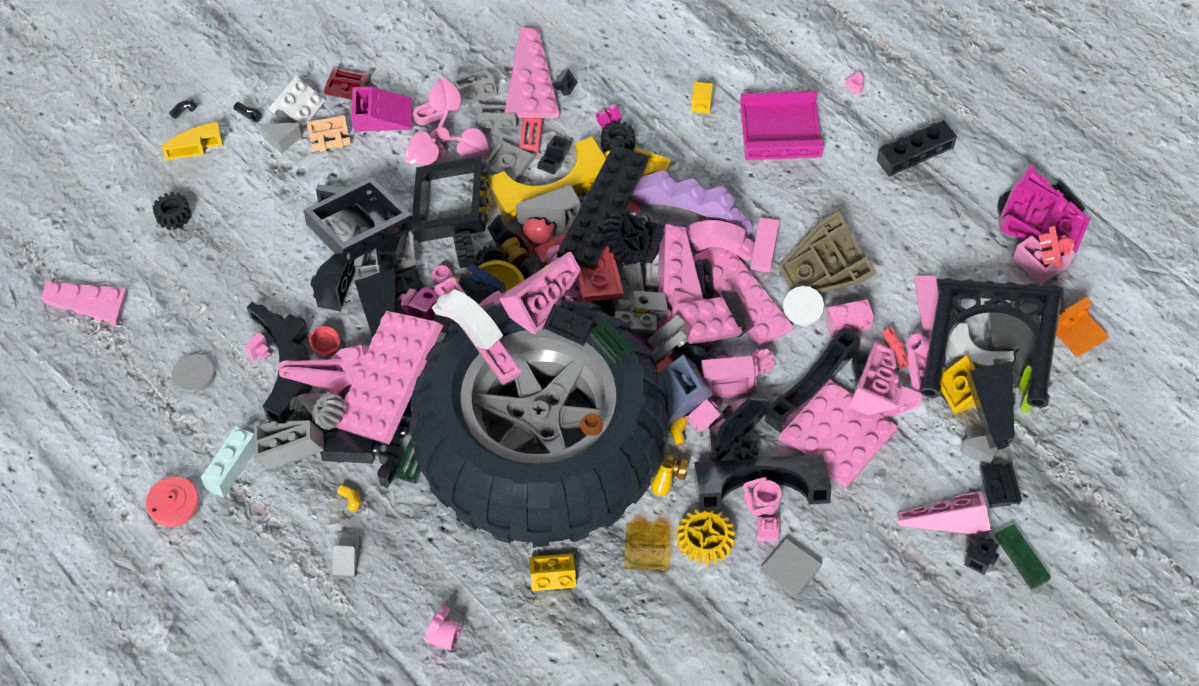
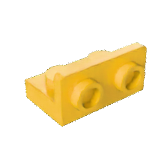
(552, 572)

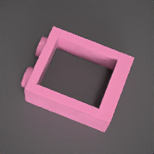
(729, 376)

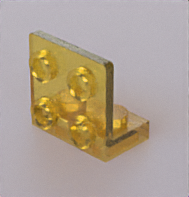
(647, 546)

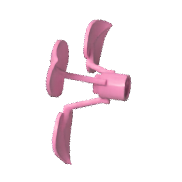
(421, 146)

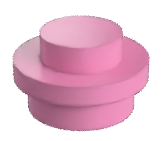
(441, 274)

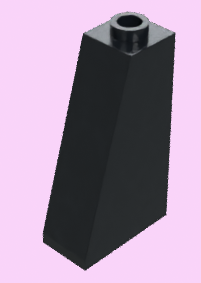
(377, 296)
(993, 399)

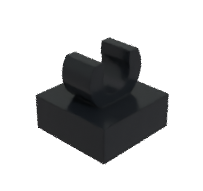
(565, 82)

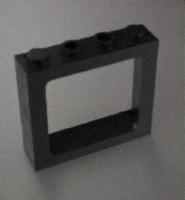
(445, 227)

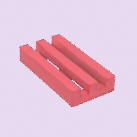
(529, 147)

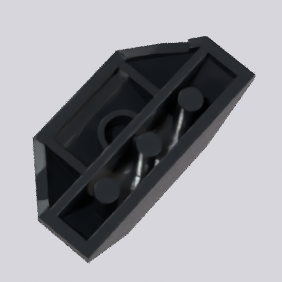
(734, 422)

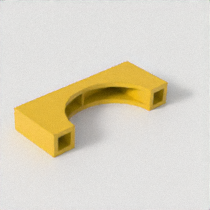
(508, 192)

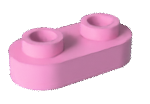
(426, 114)

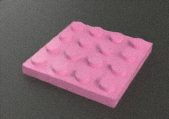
(838, 432)

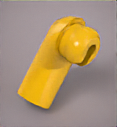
(676, 430)
(352, 495)

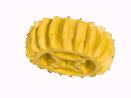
(689, 529)

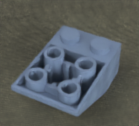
(684, 387)

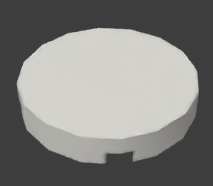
(803, 306)

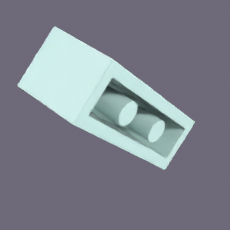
(229, 462)

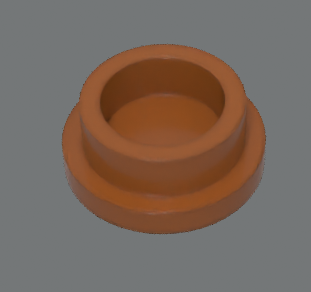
(591, 424)

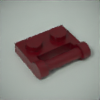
(343, 87)

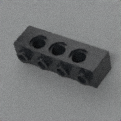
(916, 148)

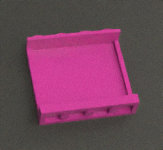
(780, 125)

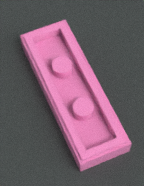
(764, 245)
(927, 299)

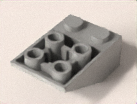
(554, 207)

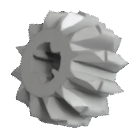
(328, 410)

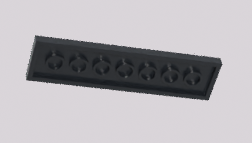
(606, 197)

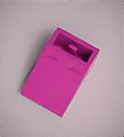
(380, 110)

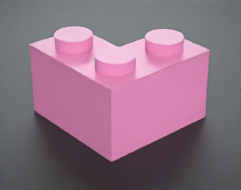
(1029, 258)

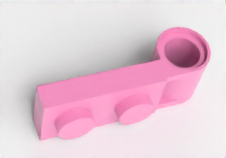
(917, 357)

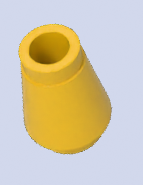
(662, 481)

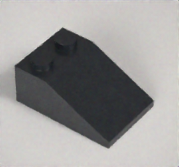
(332, 283)

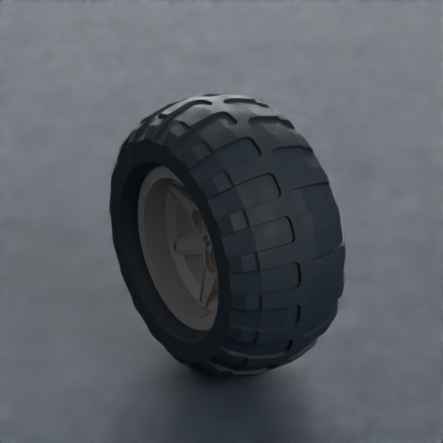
(550, 493)

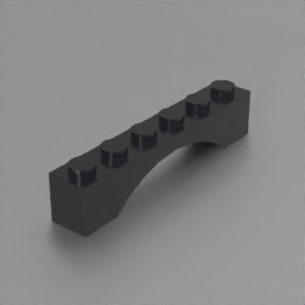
(830, 363)

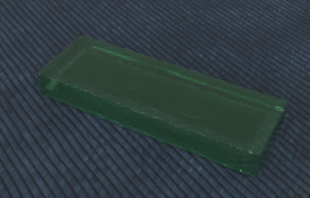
(1022, 556)

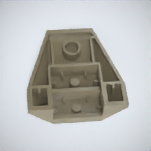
(827, 258)

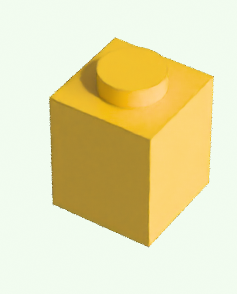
(701, 97)

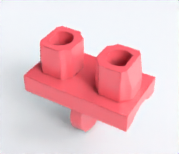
(1054, 255)

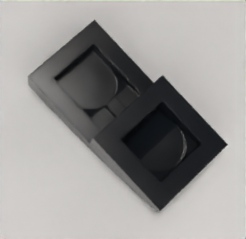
(555, 154)

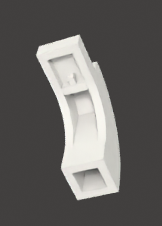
(470, 317)
(961, 345)

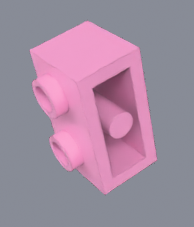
(853, 316)

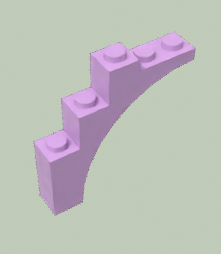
(690, 195)

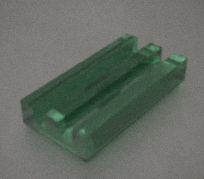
(611, 354)
(401, 468)

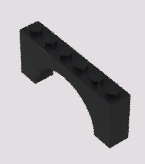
(802, 473)

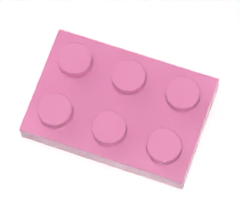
(708, 320)

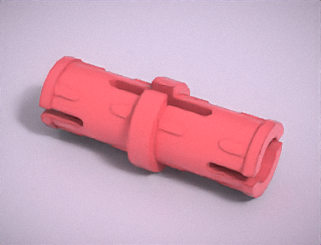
(898, 347)

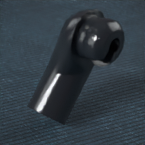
(181, 106)
(248, 112)

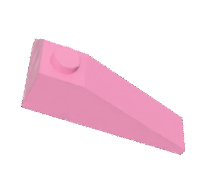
(534, 297)
(877, 385)
(963, 515)

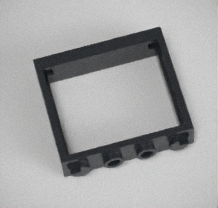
(369, 239)

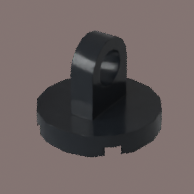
(696, 353)

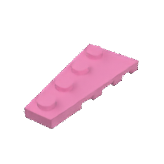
(95, 301)

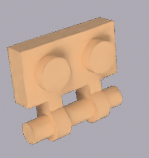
(326, 129)

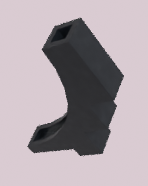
(373, 214)
(288, 336)
(354, 448)

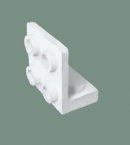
(298, 101)

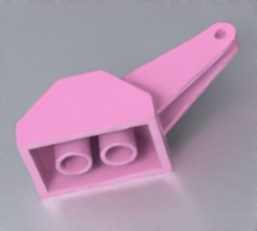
(332, 374)

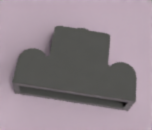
(1012, 334)

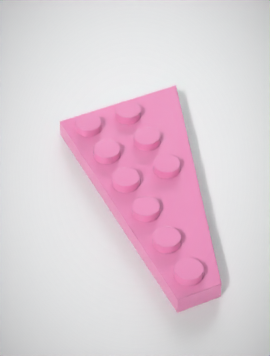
(530, 81)

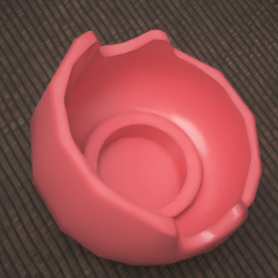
(538, 231)
(324, 341)

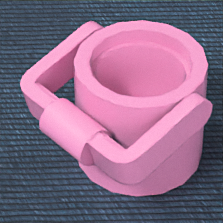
(765, 497)
(443, 631)

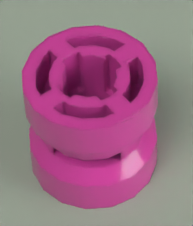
(610, 114)

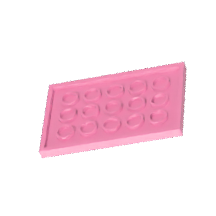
(388, 376)

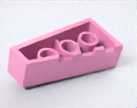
(676, 263)

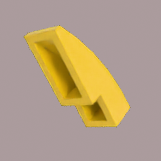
(193, 141)

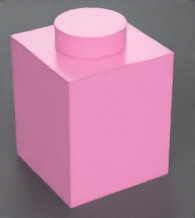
(702, 415)

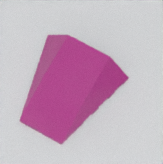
(1036, 207)

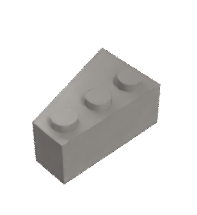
(286, 442)

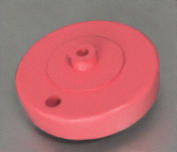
(172, 501)

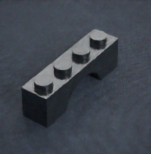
(507, 227)

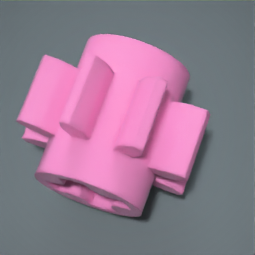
(764, 360)

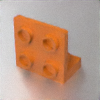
(1078, 329)

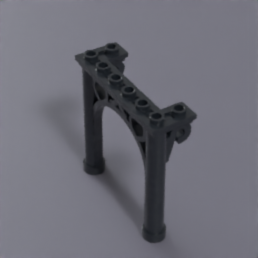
(1049, 303)

